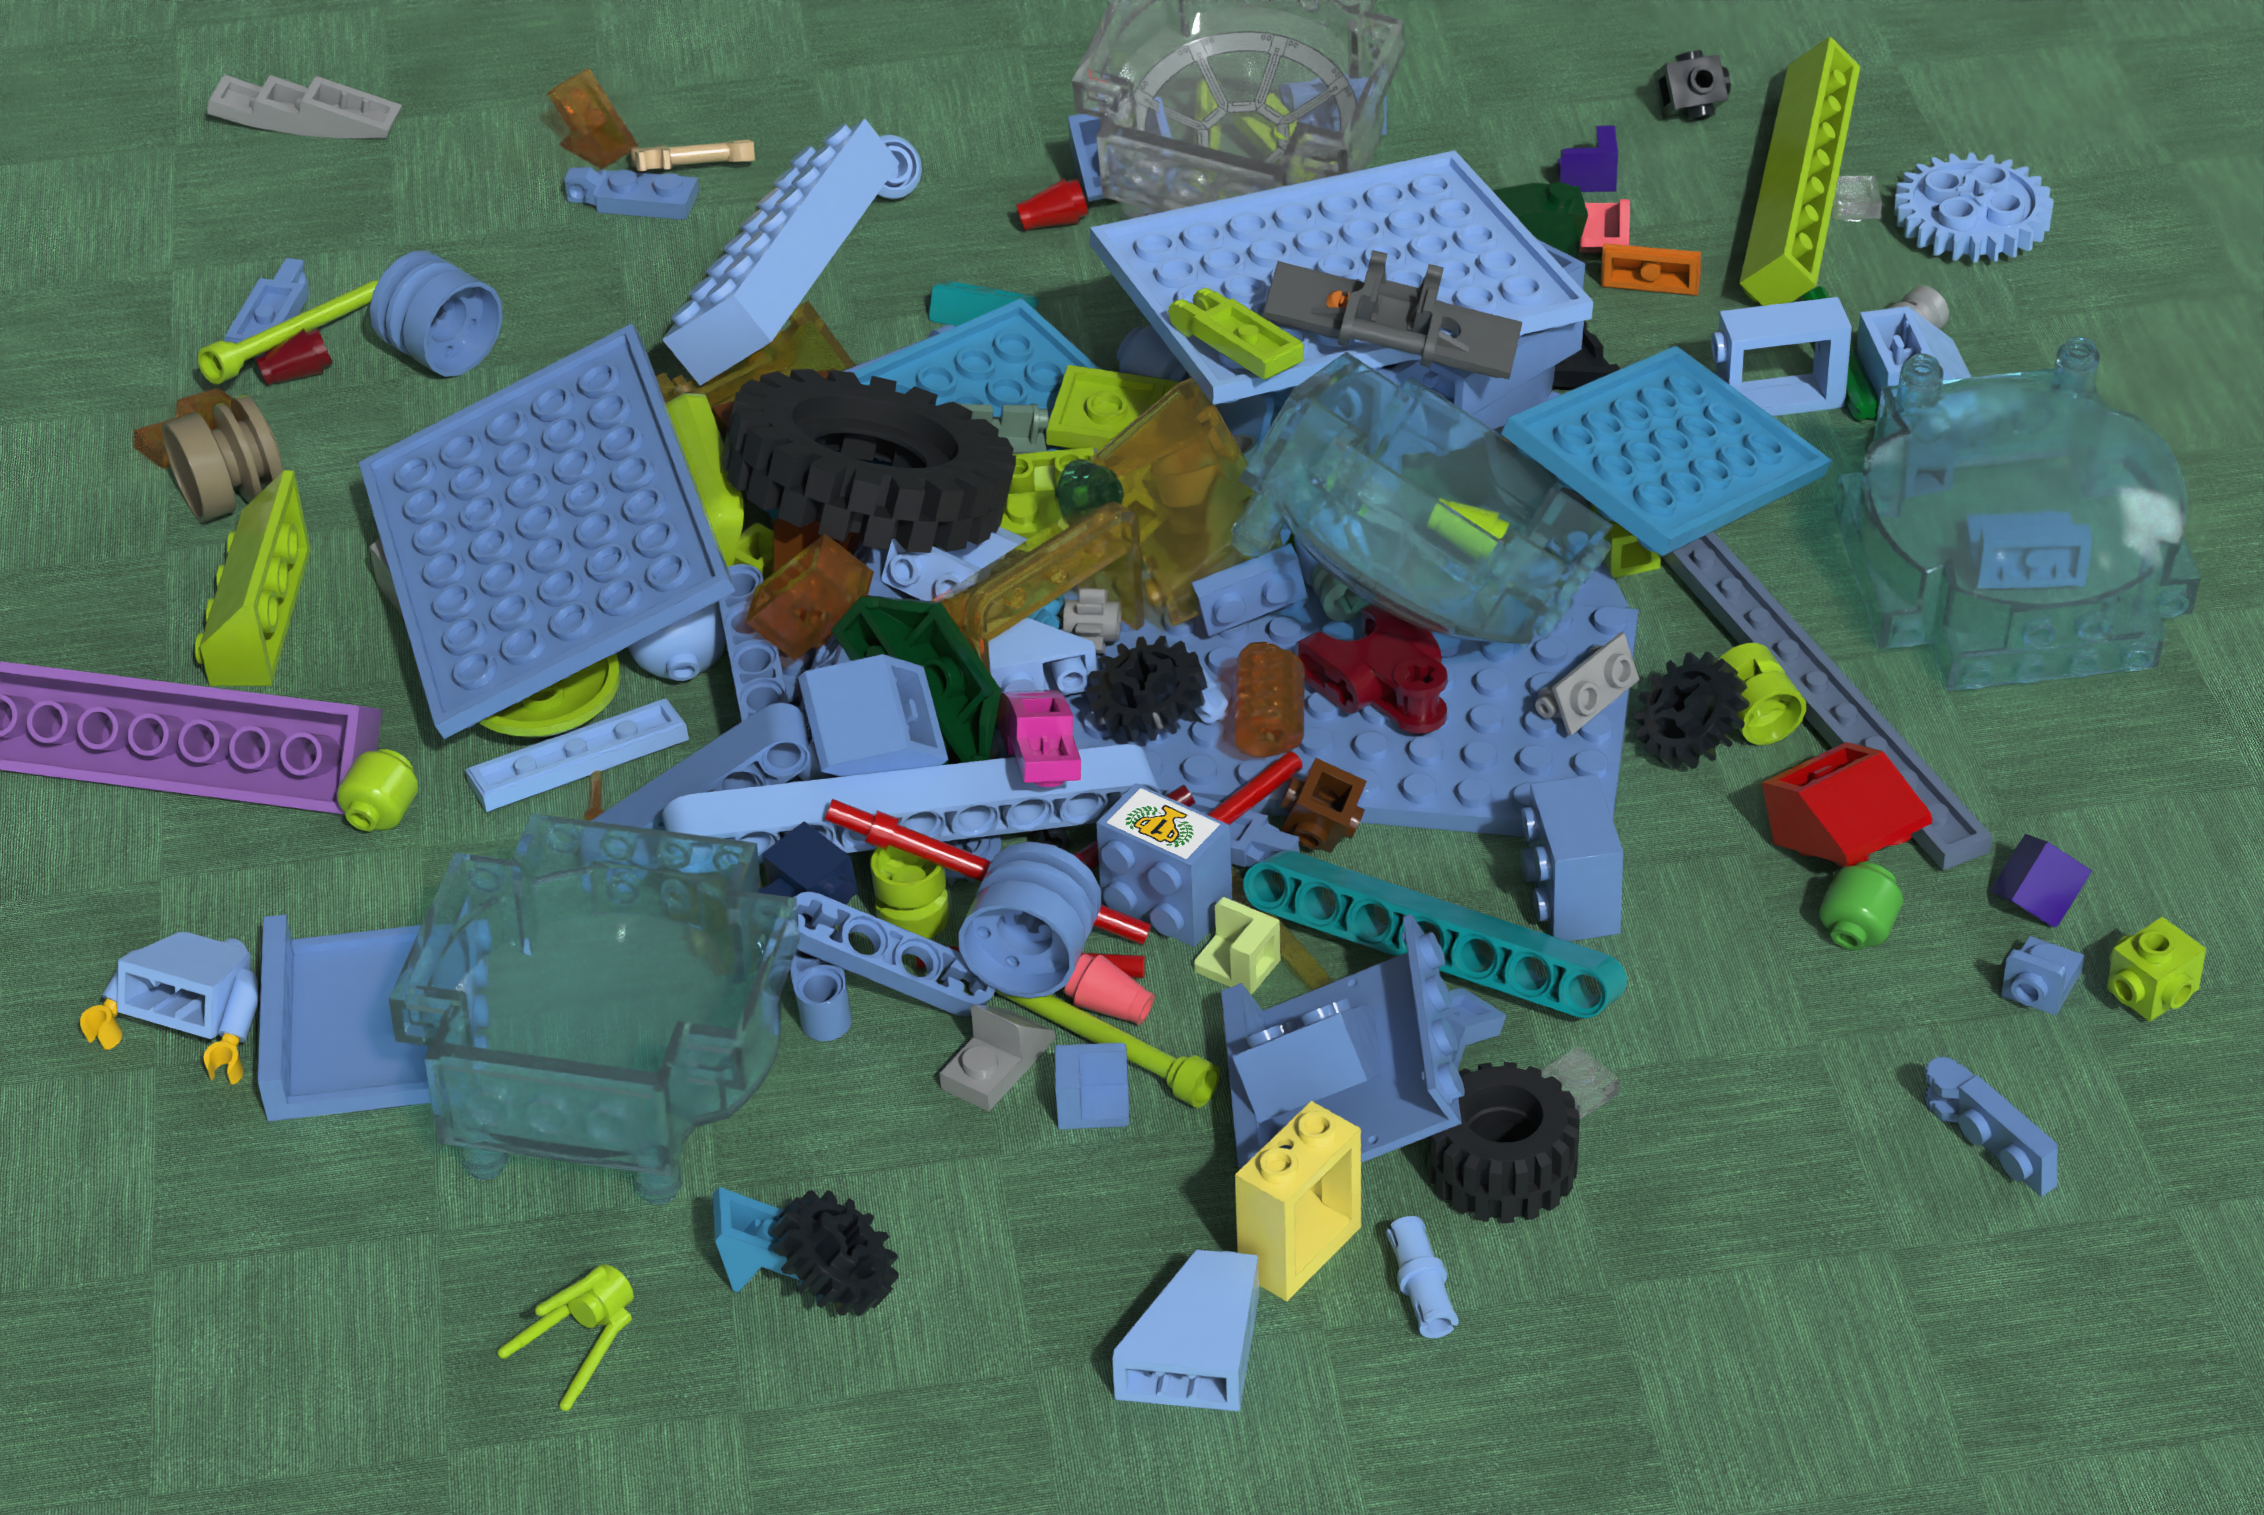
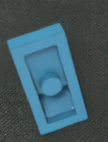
(745, 1236)

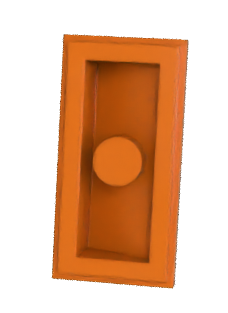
(1651, 269)

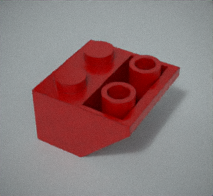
(1843, 805)

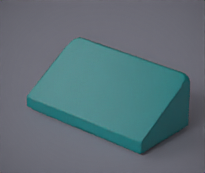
(961, 302)

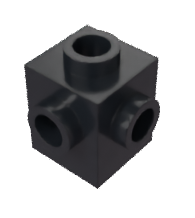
(1692, 85)

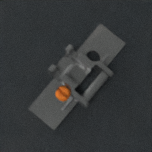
(1393, 316)

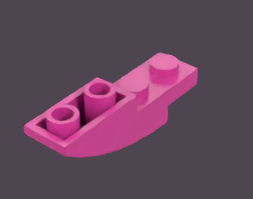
(1040, 735)

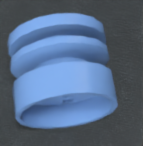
(436, 313)
(1030, 920)

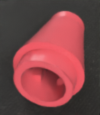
(1108, 990)

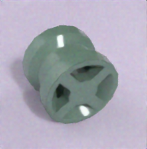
(1335, 598)

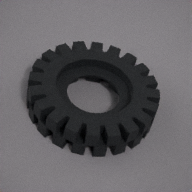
(944, 476)

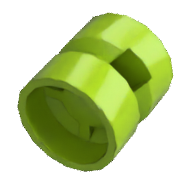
(1774, 700)
(909, 892)

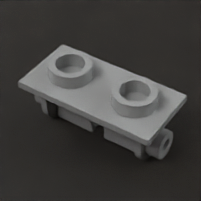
(1590, 685)

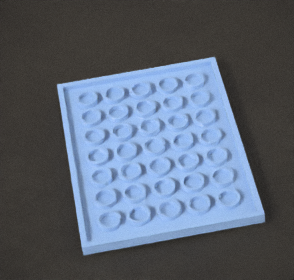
(1410, 209)

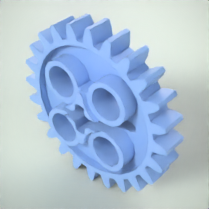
(1973, 207)

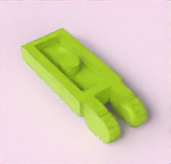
(1237, 333)

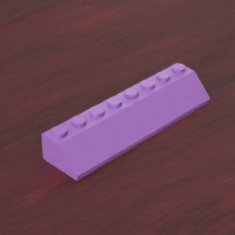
(180, 736)

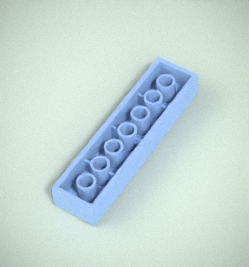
(780, 251)

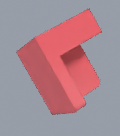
(1605, 224)

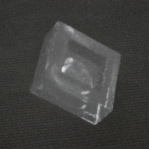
(1856, 199)
(1584, 1078)

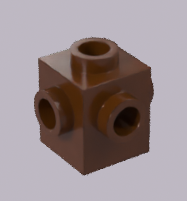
(1323, 806)

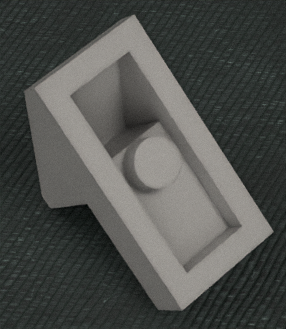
(995, 1057)

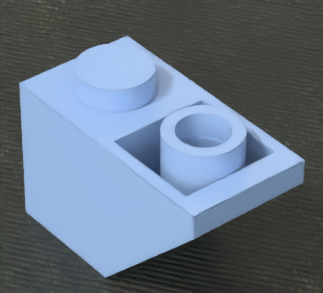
(1041, 658)

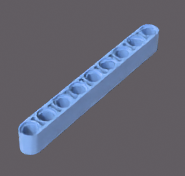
(933, 800)

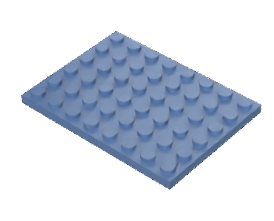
(542, 530)

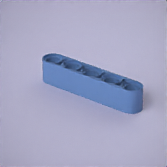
(756, 752)

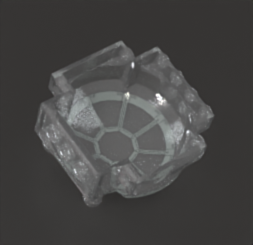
(1233, 95)

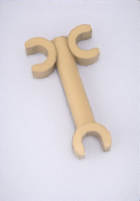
(667, 157)

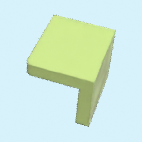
(1243, 946)

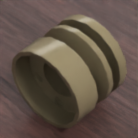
(213, 462)

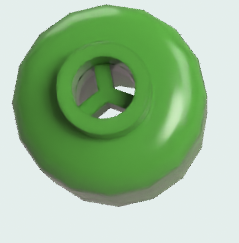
(1861, 906)

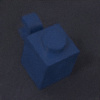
(808, 863)

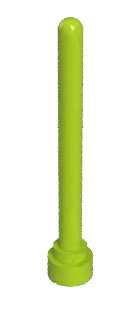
(225, 359)
(1191, 1078)

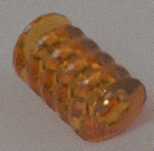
(1269, 700)

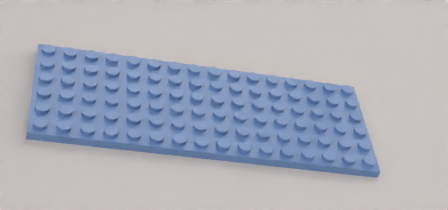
(1456, 779)

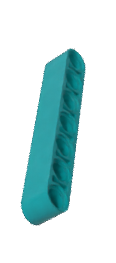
(1457, 925)

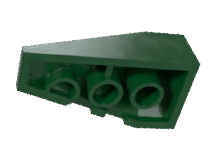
(1549, 211)

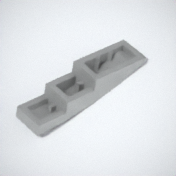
(316, 111)

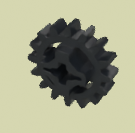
(1146, 688)
(1691, 710)
(835, 1253)

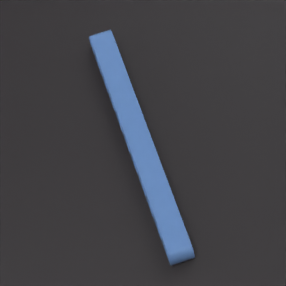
(758, 682)

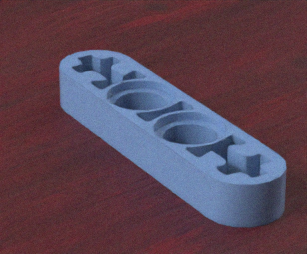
(885, 963)

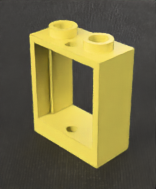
(1300, 1201)

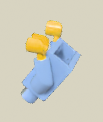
(185, 986)

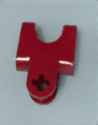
(1390, 668)

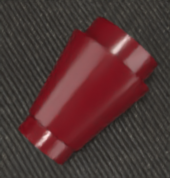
(295, 358)

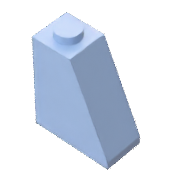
(1194, 1336)

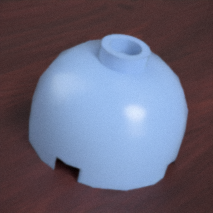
(689, 643)

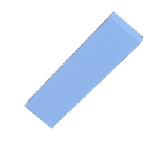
(576, 754)

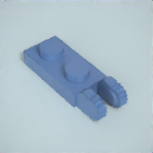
(1992, 1122)

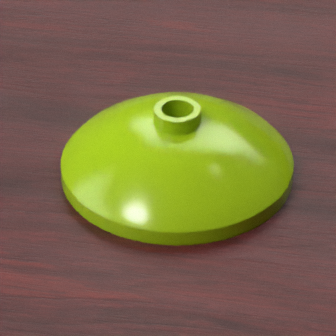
(562, 704)

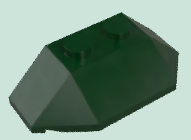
(927, 635)

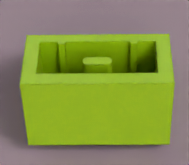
(1032, 490)

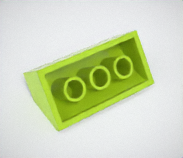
(256, 589)

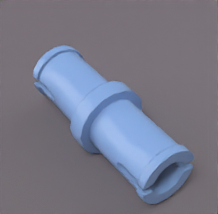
(1422, 1277)

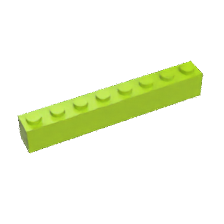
(1800, 176)

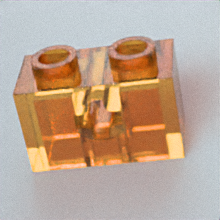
(808, 597)

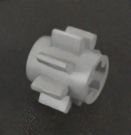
(1093, 617)

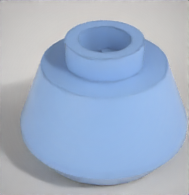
(907, 173)

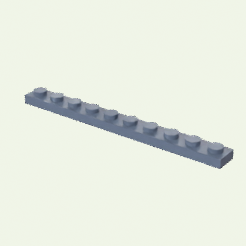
(1832, 700)

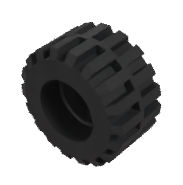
(1514, 1175)

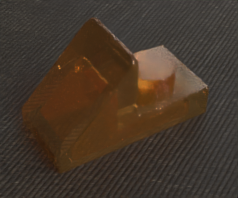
(595, 125)

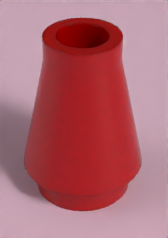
(1053, 206)

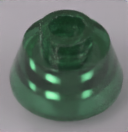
(1086, 486)

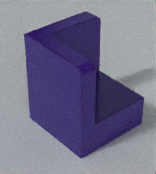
(1592, 167)
(2041, 880)

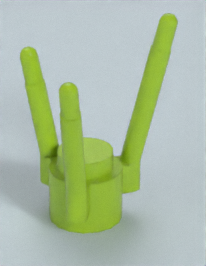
(592, 1301)

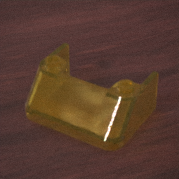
(1083, 548)

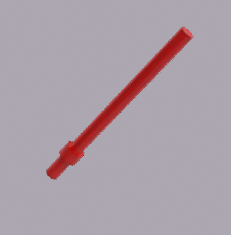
(884, 831)

